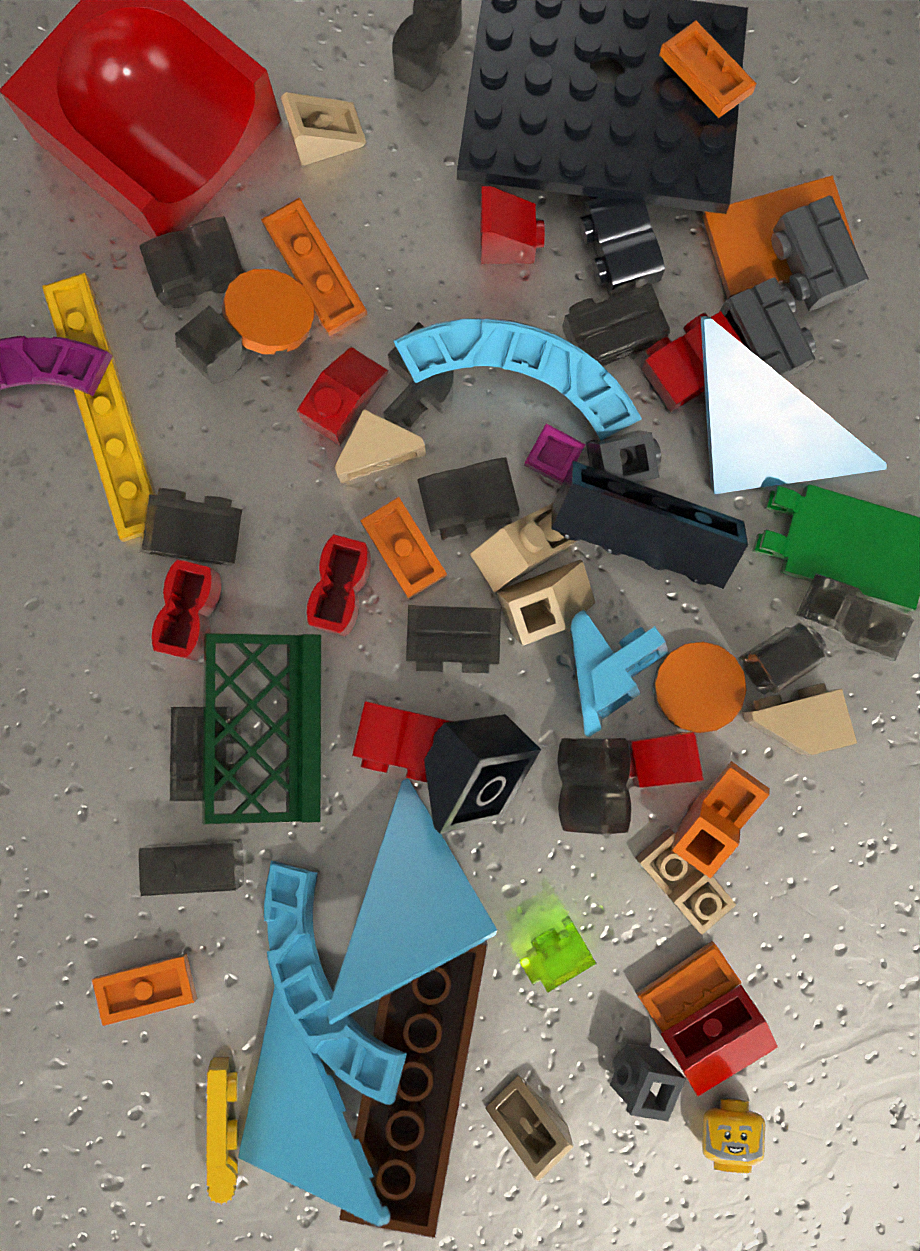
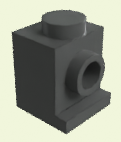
(641, 450)
(633, 1077)

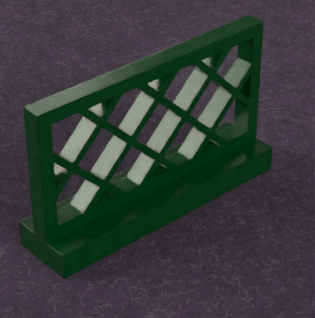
(301, 737)

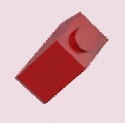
(508, 228)
(341, 394)
(664, 760)

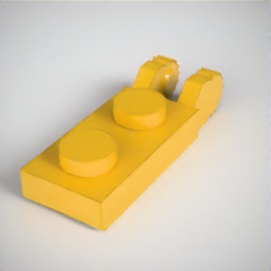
(221, 1132)

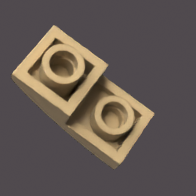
(689, 889)

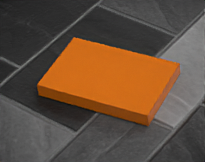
(744, 234)

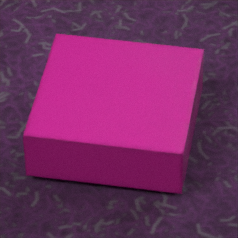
(554, 454)

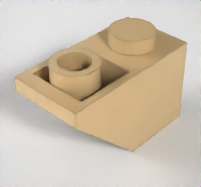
(519, 548)
(546, 602)
(806, 724)

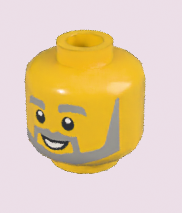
(733, 1136)

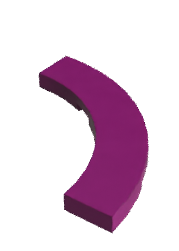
(52, 362)

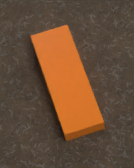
(314, 266)

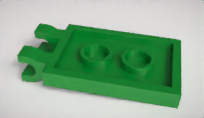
(848, 543)

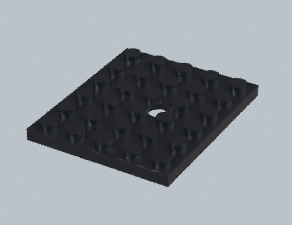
(553, 127)

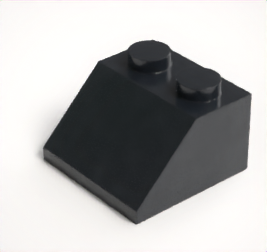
(476, 770)

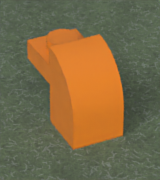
(716, 818)

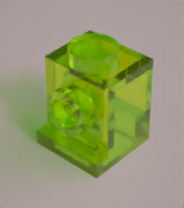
(557, 956)

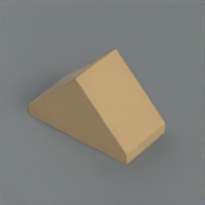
(322, 126)
(375, 447)
(530, 1127)

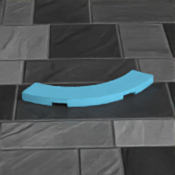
(526, 351)
(306, 994)

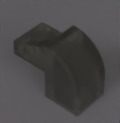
(212, 345)
(411, 404)
(851, 620)

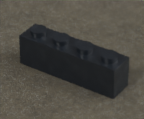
(648, 525)

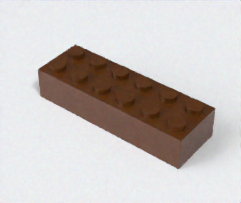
(413, 1136)

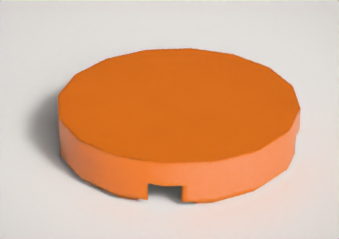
(268, 310)
(699, 687)

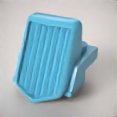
(607, 676)

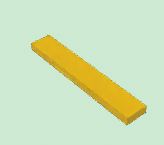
(107, 412)

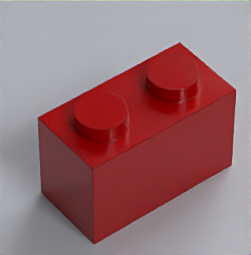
(719, 1040)

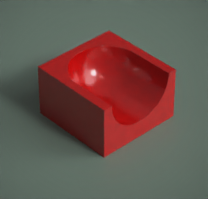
(145, 106)

